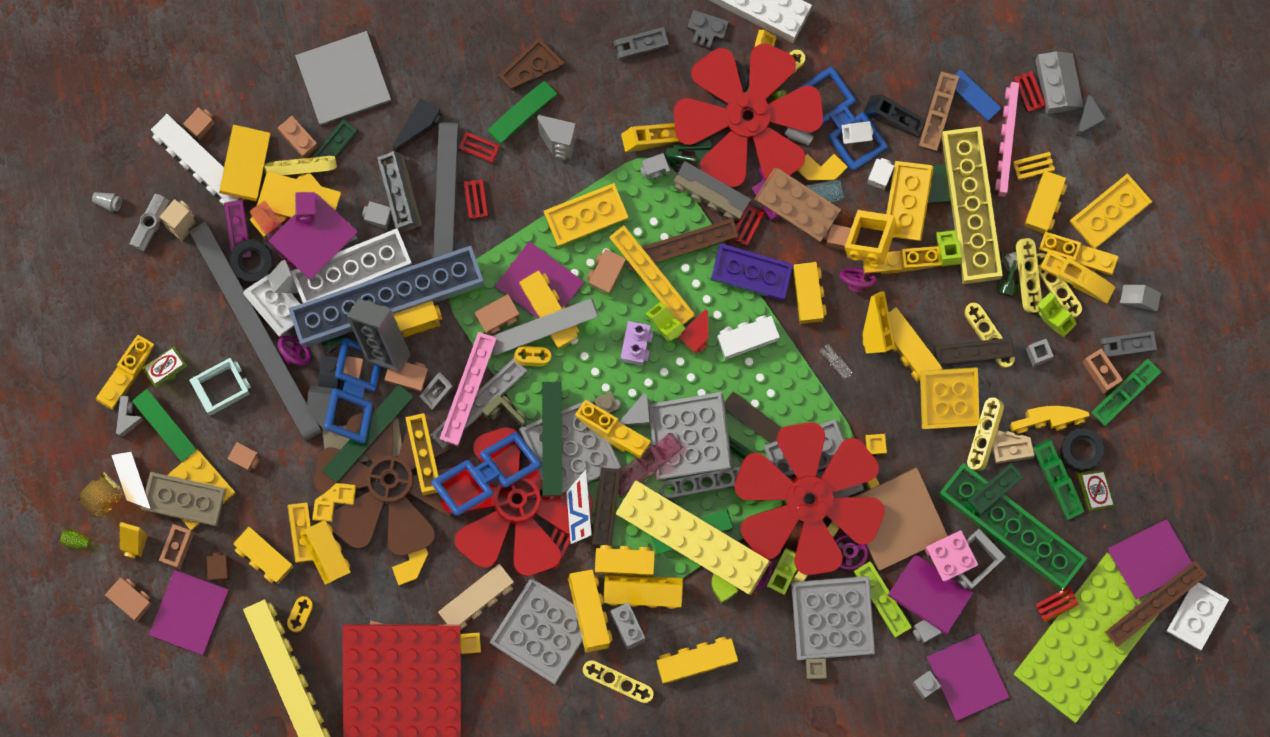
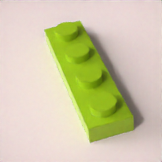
(884, 604)

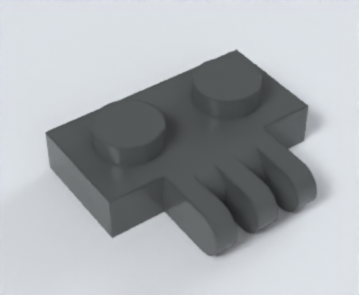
(707, 28)

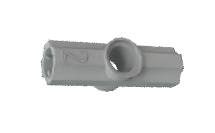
(144, 233)

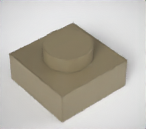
(606, 403)
(816, 668)

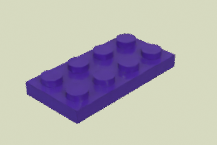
(751, 272)

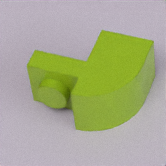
(949, 248)
(1055, 315)
(665, 322)
(783, 572)
(722, 588)

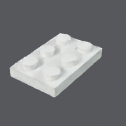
(272, 305)
(1197, 616)

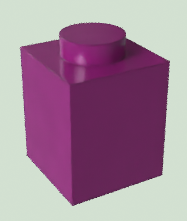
(305, 206)

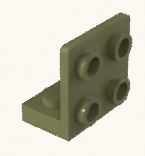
(492, 410)

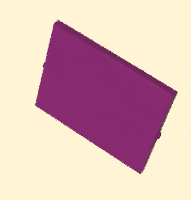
(315, 242)
(527, 263)
(1149, 558)
(929, 597)
(188, 612)
(967, 677)

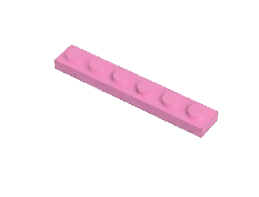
(1006, 146)
(468, 389)

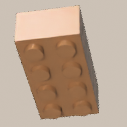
(797, 204)

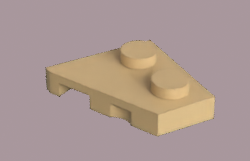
(1011, 447)

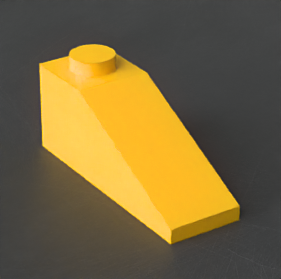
(649, 137)
(877, 328)
(132, 540)

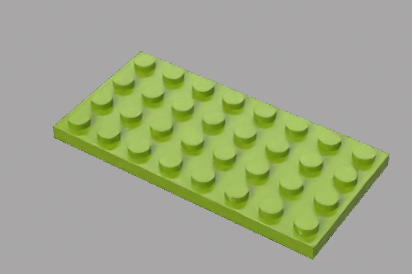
(1074, 653)

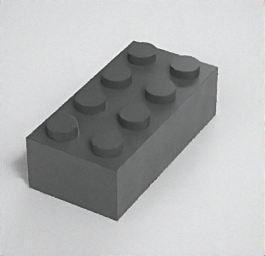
(378, 335)

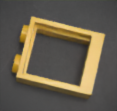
(871, 221)
(418, 319)

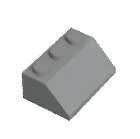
(1059, 82)
(558, 136)

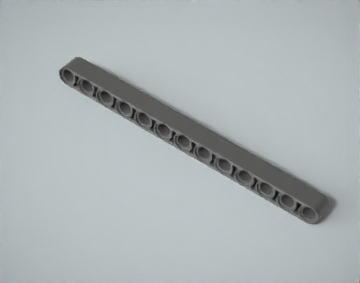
(255, 331)

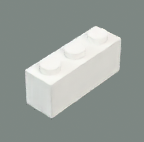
(747, 337)

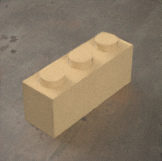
(178, 219)

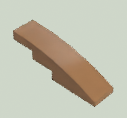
(938, 110)

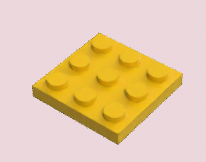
(949, 398)
(198, 469)

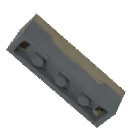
(399, 191)
(710, 191)

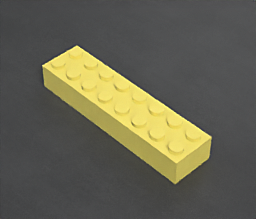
(972, 205)
(693, 537)
(285, 670)

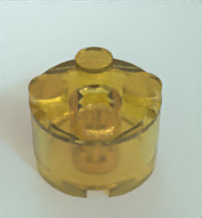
(100, 495)

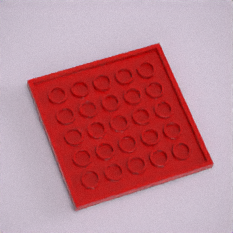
(401, 680)

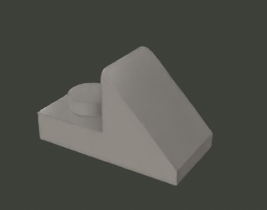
(125, 422)

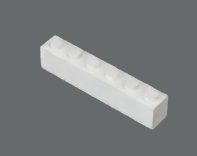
(192, 155)

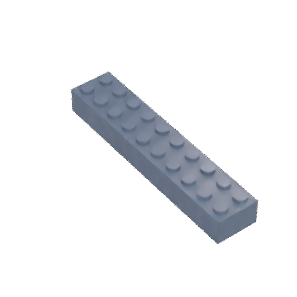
(399, 290)

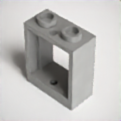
(993, 552)
(627, 626)

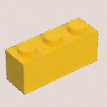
(1045, 202)
(809, 293)
(325, 552)
(262, 556)
(624, 561)

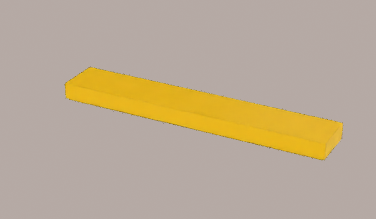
(651, 275)

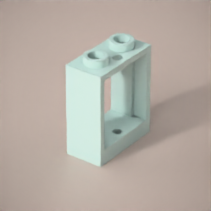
(197, 380)

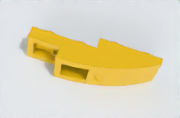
(1086, 256)
(905, 261)
(1078, 276)
(125, 373)
(1056, 416)
(611, 430)

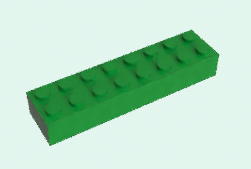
(1015, 530)

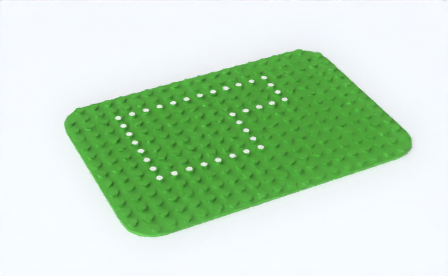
(768, 378)

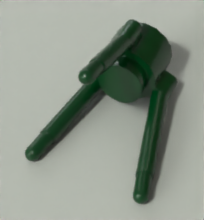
(674, 154)
(1008, 286)

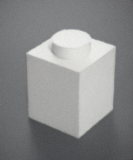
(857, 132)
(880, 173)

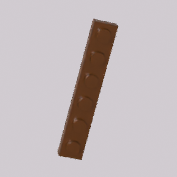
(690, 241)
(1155, 603)

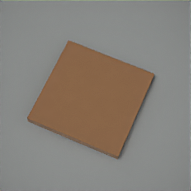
(908, 519)

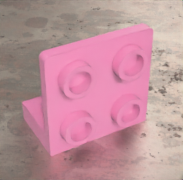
(951, 556)

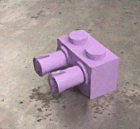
(635, 343)

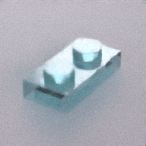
(828, 190)

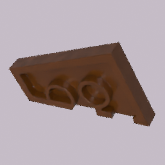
(530, 65)

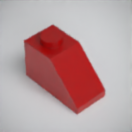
(696, 334)

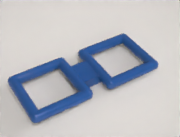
(841, 115)
(352, 392)
(486, 473)

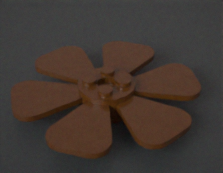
(406, 526)

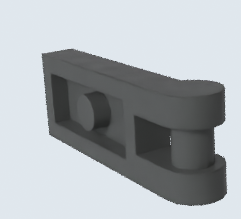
(641, 43)
(1129, 344)

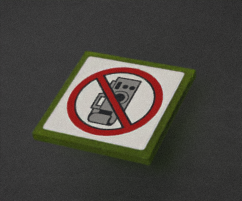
(164, 367)
(1096, 490)

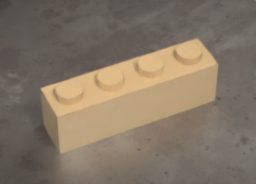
(477, 597)

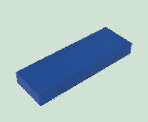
(976, 97)

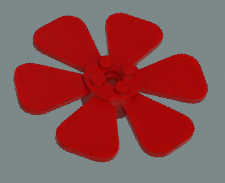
(720, 77)
(854, 515)
(484, 538)

